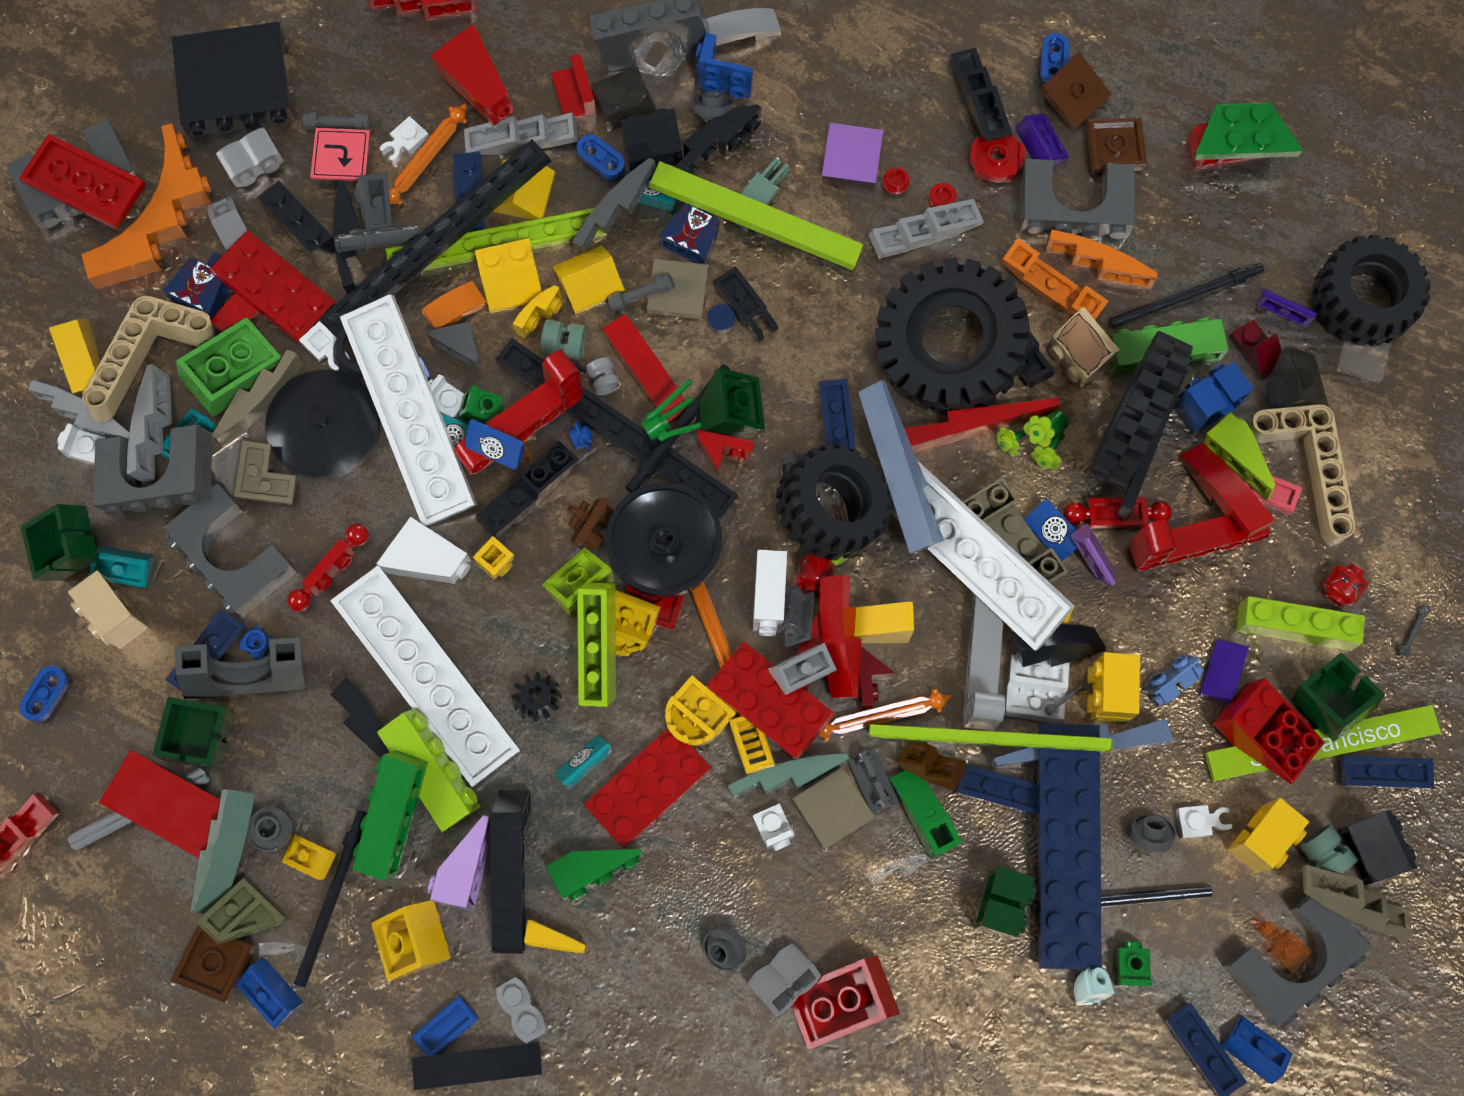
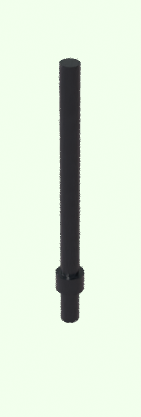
(1235, 277)
(648, 467)
(350, 841)
(1150, 896)

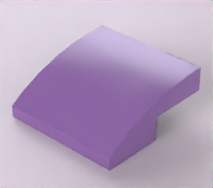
(852, 153)

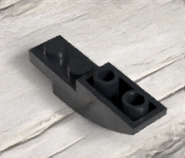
(720, 135)
(528, 491)

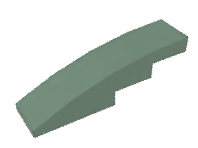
(798, 772)
(224, 850)

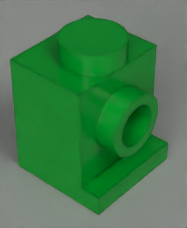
(473, 407)
(1124, 973)

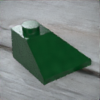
(732, 404)

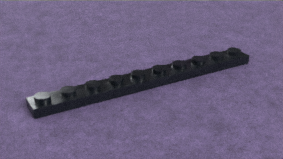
(442, 232)
(621, 431)

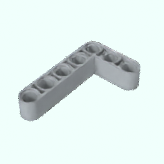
(982, 703)

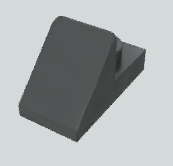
(374, 201)

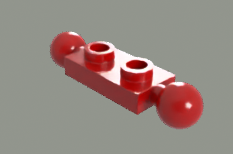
(1103, 512)
(321, 576)

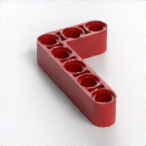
(535, 410)
(1158, 545)

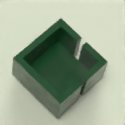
(59, 542)
(1332, 702)
(193, 733)
(1005, 903)

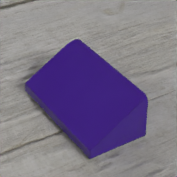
(1041, 139)
(1285, 307)
(1224, 671)

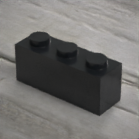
(298, 223)

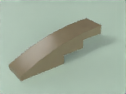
(250, 406)
(1350, 899)

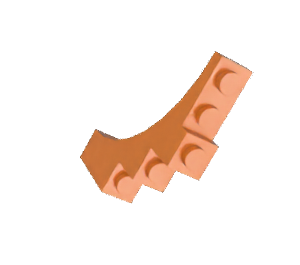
(163, 220)

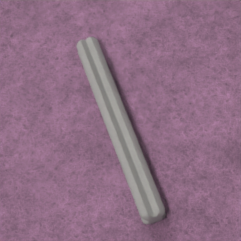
(115, 821)

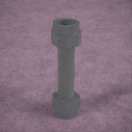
(359, 121)
(620, 300)

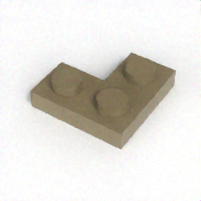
(256, 482)

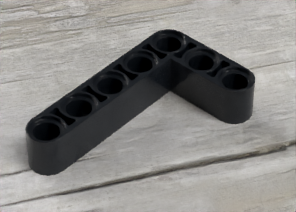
(507, 855)

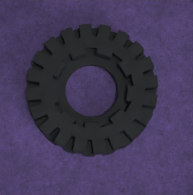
(961, 384)
(1141, 410)

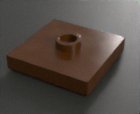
(1075, 91)
(1116, 143)
(212, 967)

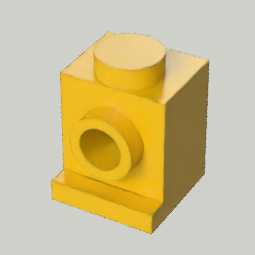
(494, 558)

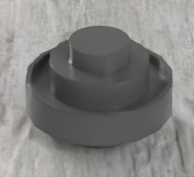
(711, 105)
(270, 829)
(1153, 833)
(724, 948)

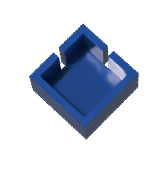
(1213, 397)

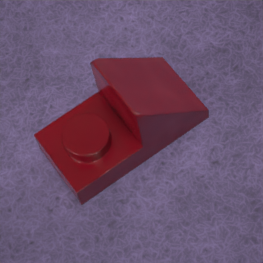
(1257, 348)
(870, 670)

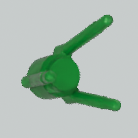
(656, 422)

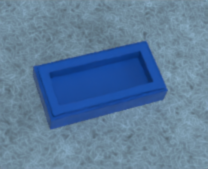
(445, 1027)

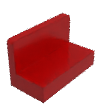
(574, 89)

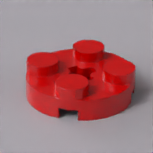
(997, 170)

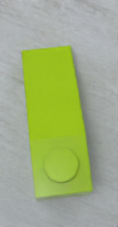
(1240, 451)

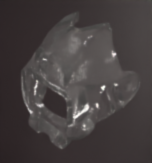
(670, 60)

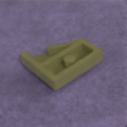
(239, 914)

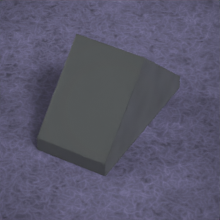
(457, 342)

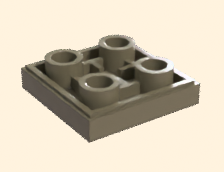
(689, 291)
(833, 808)

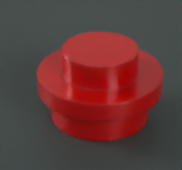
(896, 181)

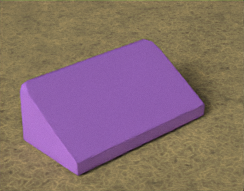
(1094, 555)

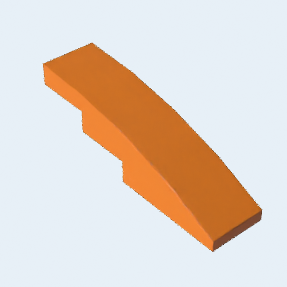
(1111, 264)

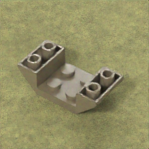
(997, 509)

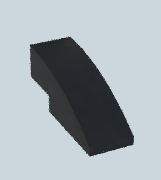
(1065, 645)
(363, 718)

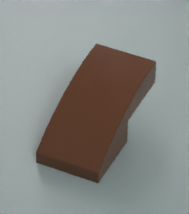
(926, 764)

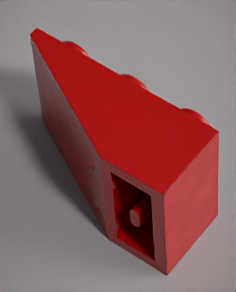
(1269, 730)

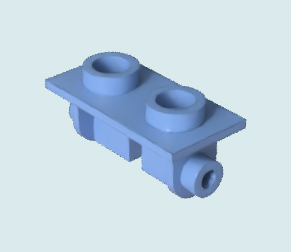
(1183, 670)

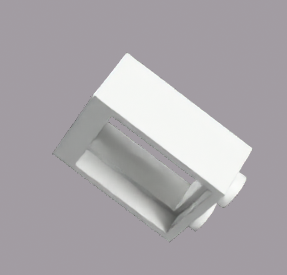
(769, 592)

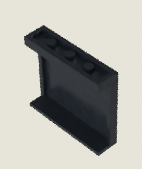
(232, 79)

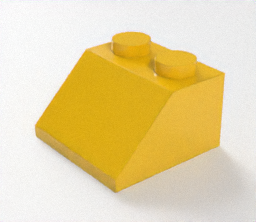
(508, 275)
(410, 940)

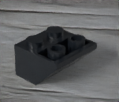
(651, 137)
(1378, 847)

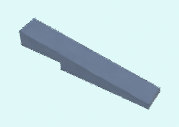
(900, 469)
(1141, 737)

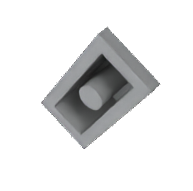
(226, 220)

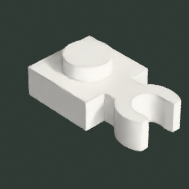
(405, 137)
(320, 344)
(1197, 821)

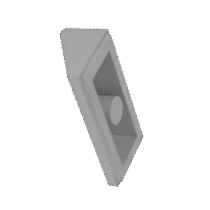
(803, 668)

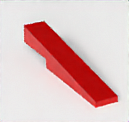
(976, 421)

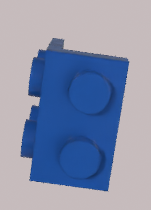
(720, 75)

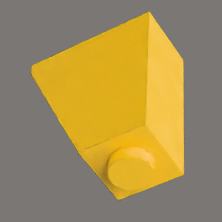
(76, 351)
(885, 623)

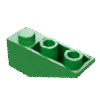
(925, 814)
(584, 868)

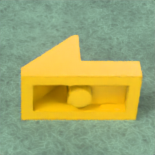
(308, 858)

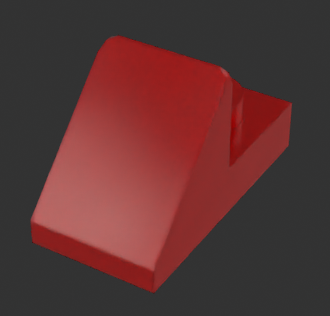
(717, 445)

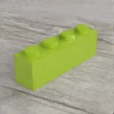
(1300, 623)
(596, 644)
(442, 788)

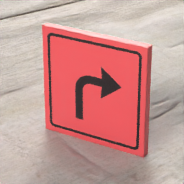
(340, 154)

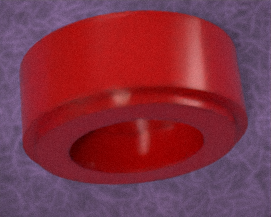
(942, 194)

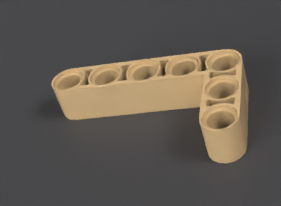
(133, 340)
(1317, 461)

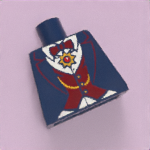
(691, 234)
(198, 287)

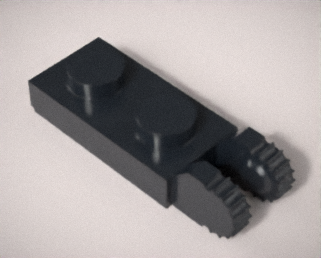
(744, 302)

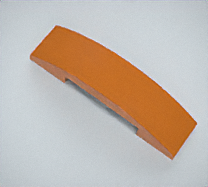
(1049, 283)

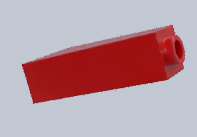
(473, 75)

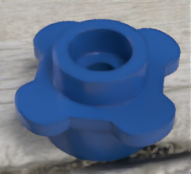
(581, 436)
(247, 643)

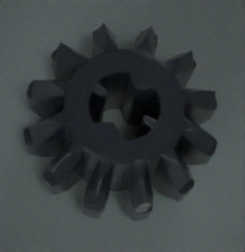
(547, 692)

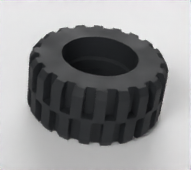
(1394, 268)
(859, 485)

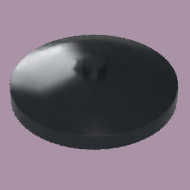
(322, 424)
(664, 540)

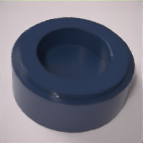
(721, 319)

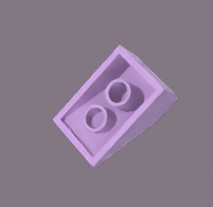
(462, 872)

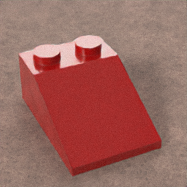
(845, 1002)

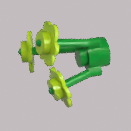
(1041, 432)

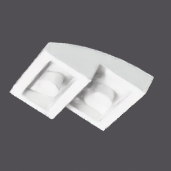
(1033, 688)

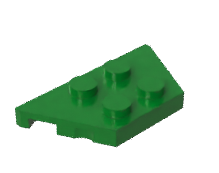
(1246, 132)

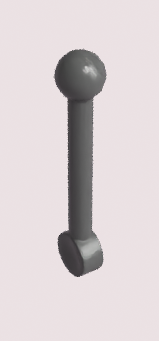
(1405, 649)
(1083, 685)

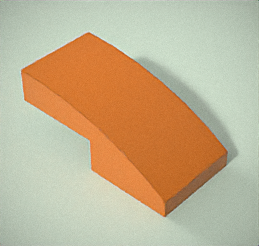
(454, 305)

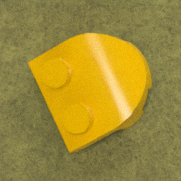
(633, 623)
(696, 714)

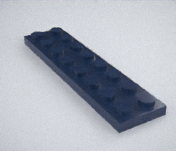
(1069, 853)

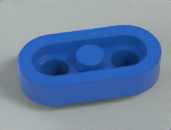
(1051, 60)
(602, 158)
(42, 692)

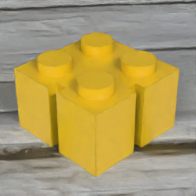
(1115, 688)
(1274, 831)

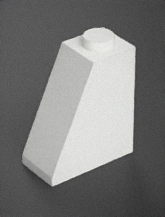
(424, 555)

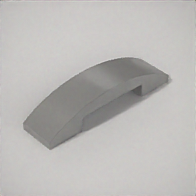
(741, 24)

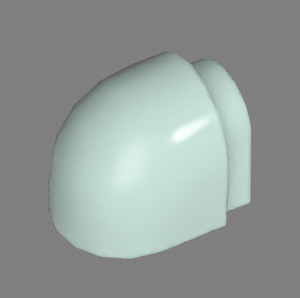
(1092, 986)

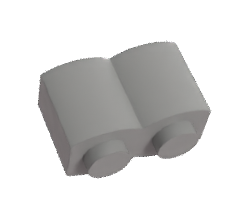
(250, 158)
(784, 979)
(526, 1018)

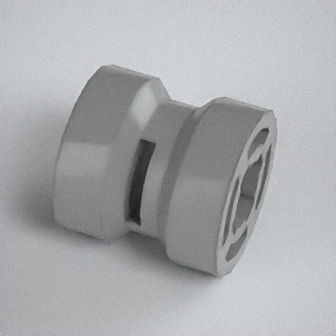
(603, 376)

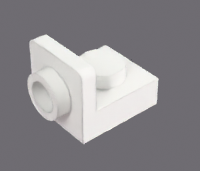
(447, 397)
(78, 444)
(774, 827)

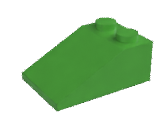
(226, 364)

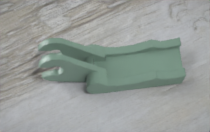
(762, 188)

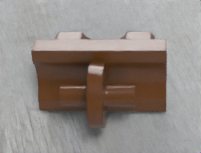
(585, 534)

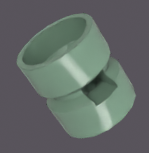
(553, 338)
(1327, 851)

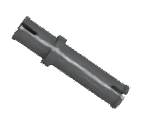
(365, 240)

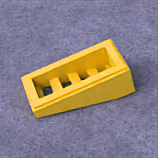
(741, 724)
(544, 937)

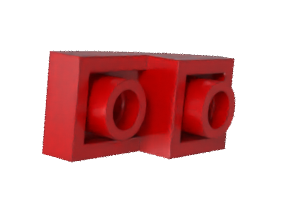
(232, 312)

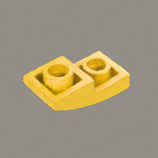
(542, 305)

